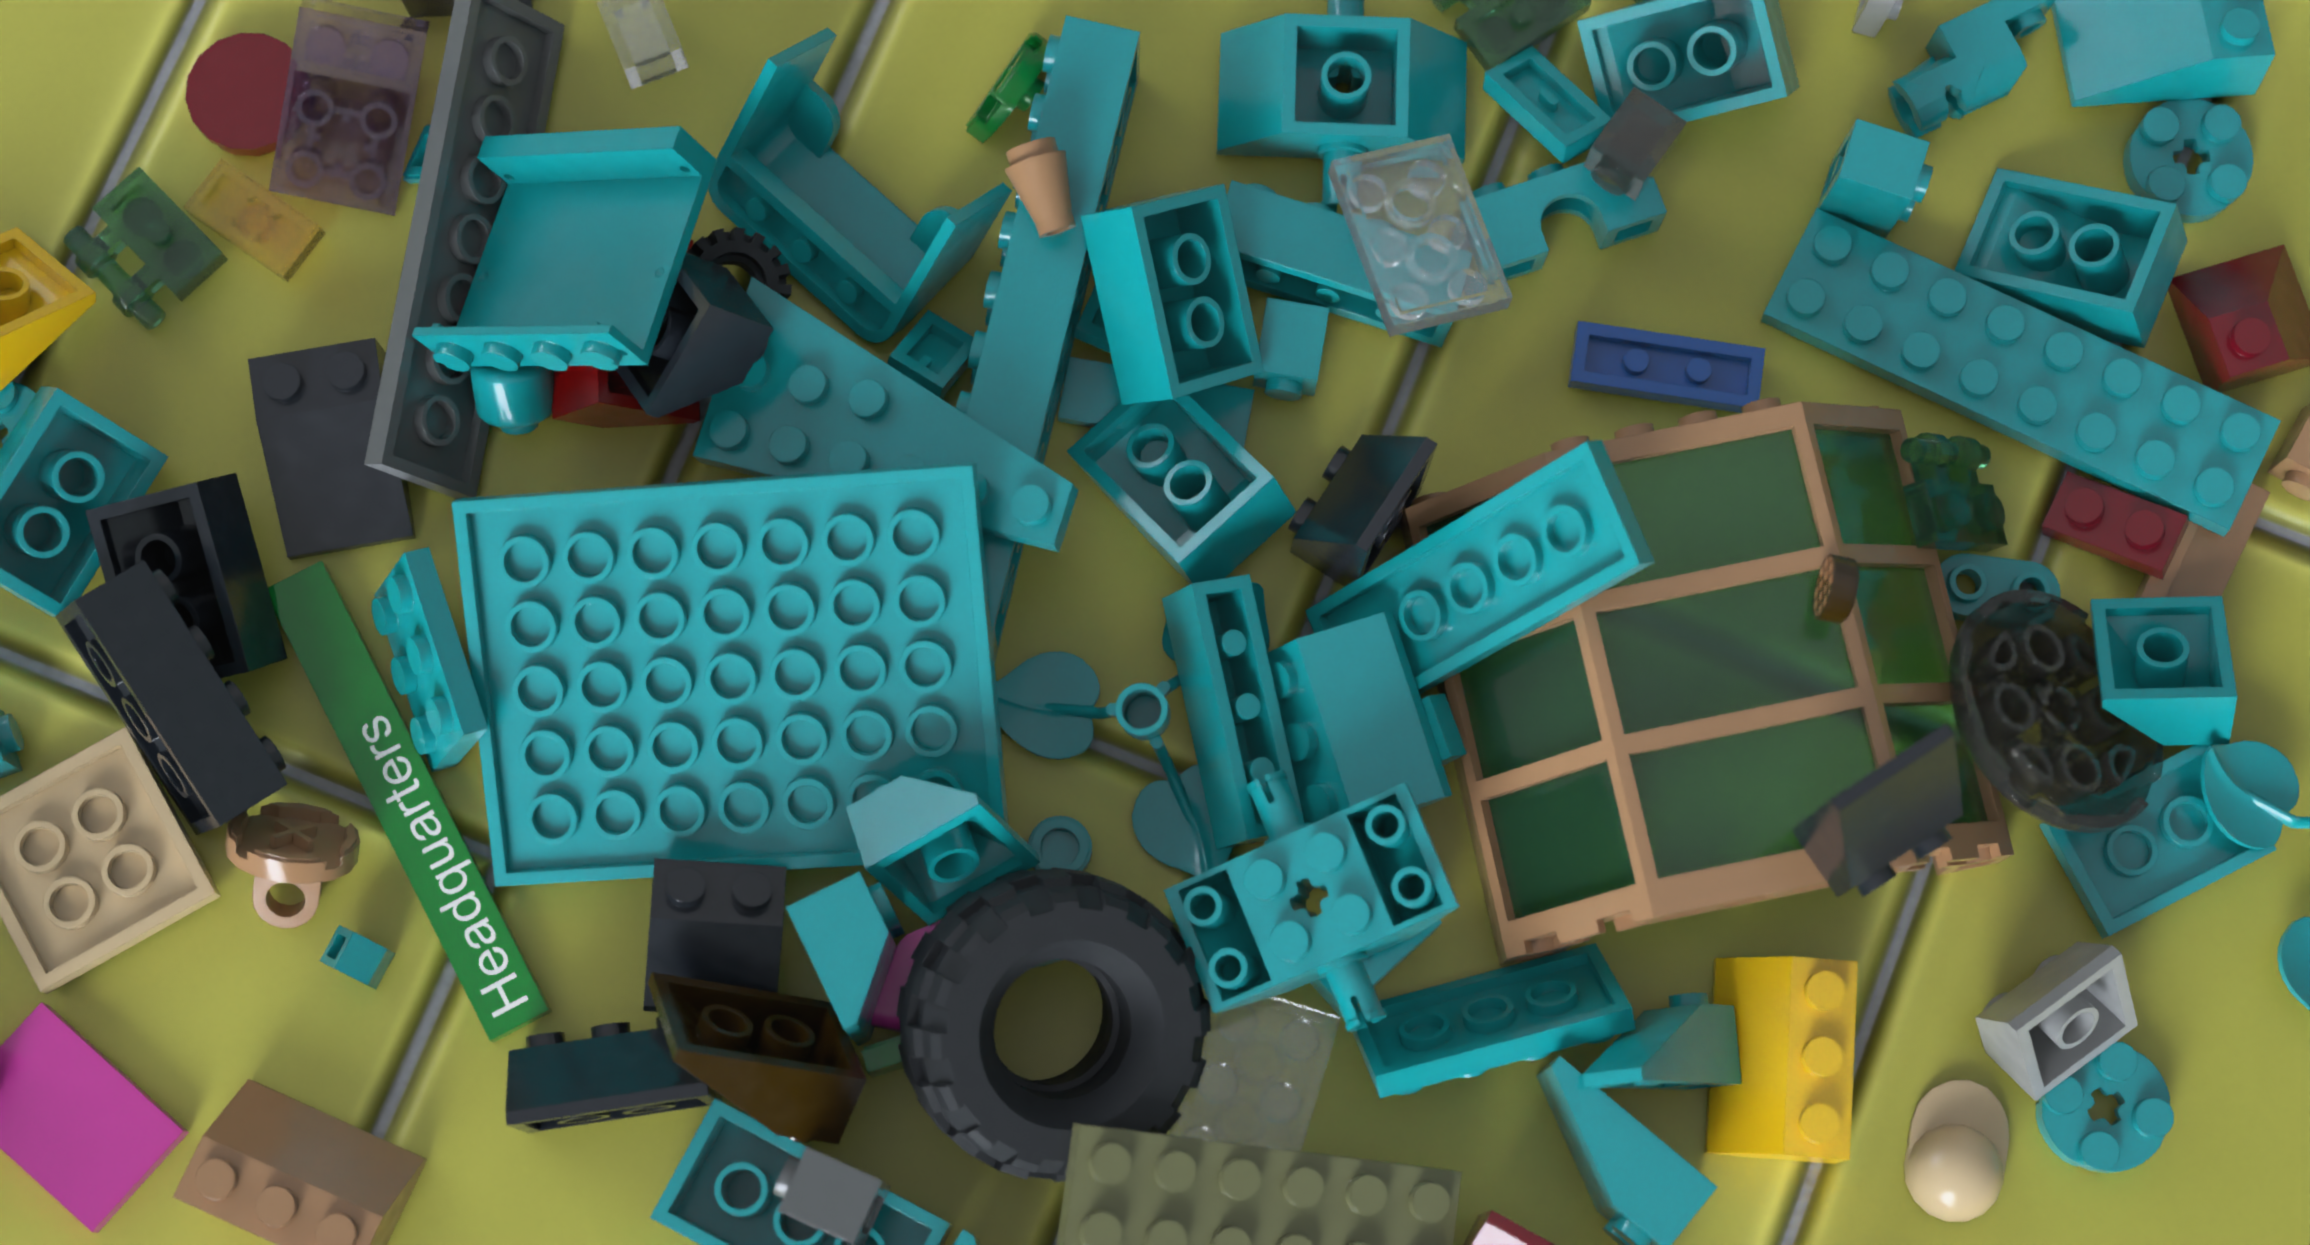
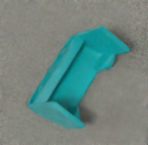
(824, 215)

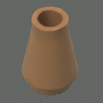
(1042, 182)

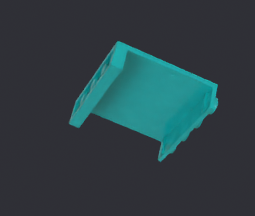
(578, 249)

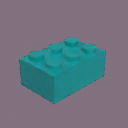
(1172, 294)
(50, 472)

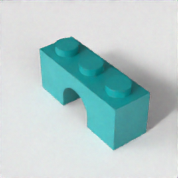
(1516, 213)

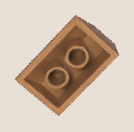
(298, 1173)

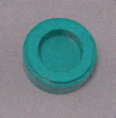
(1061, 844)

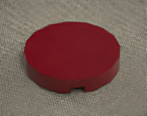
(240, 92)

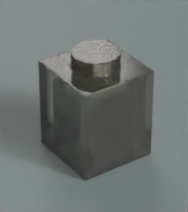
(1633, 145)

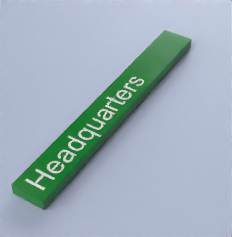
(408, 802)

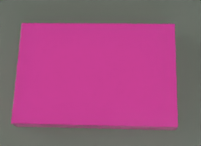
(78, 1119)

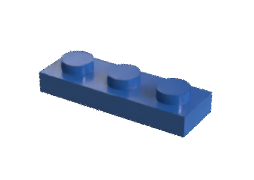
(1665, 367)

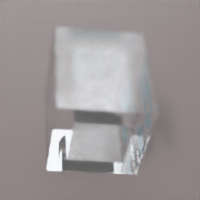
(643, 39)

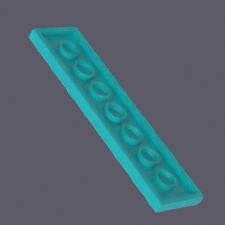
(2021, 371)

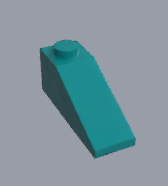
(1673, 1049)

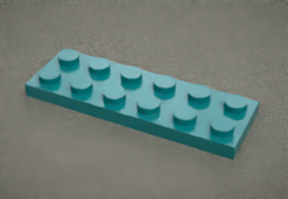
(1502, 567)

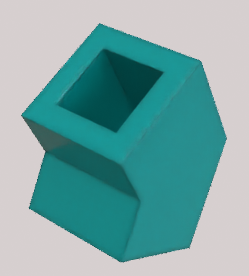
(357, 957)

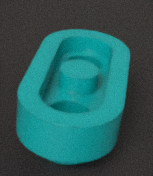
(1992, 578)

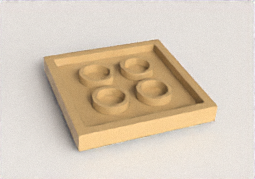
(94, 861)

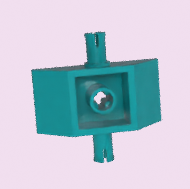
(1284, 76)
(1252, 915)

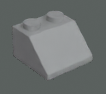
(2059, 1017)

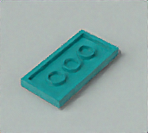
(1494, 1020)

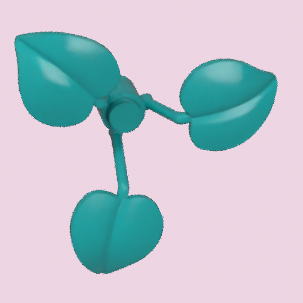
(1050, 712)
(2249, 800)

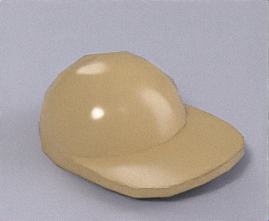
(1957, 1151)

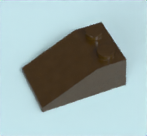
(765, 1053)

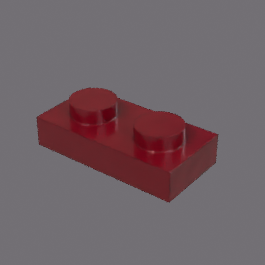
(2115, 525)

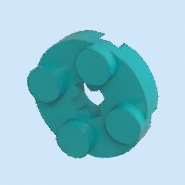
(2208, 130)
(2141, 1112)

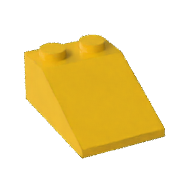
(35, 302)

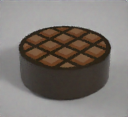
(1835, 589)

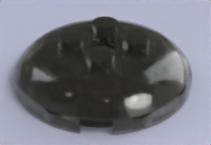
(2036, 718)

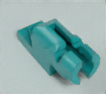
(1969, 64)

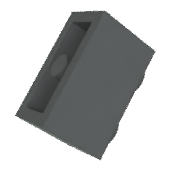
(830, 1196)

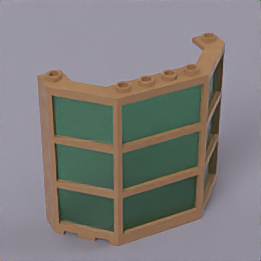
(1698, 709)

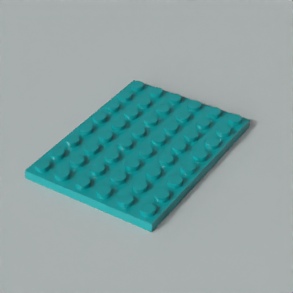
(724, 665)

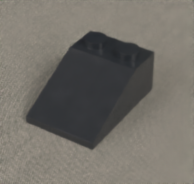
(315, 436)
(1361, 504)
(1886, 815)

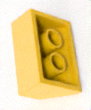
(1793, 1058)

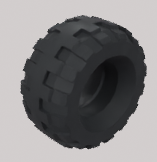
(1147, 1031)

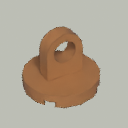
(291, 846)

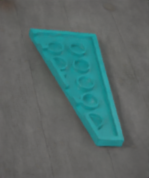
(837, 408)

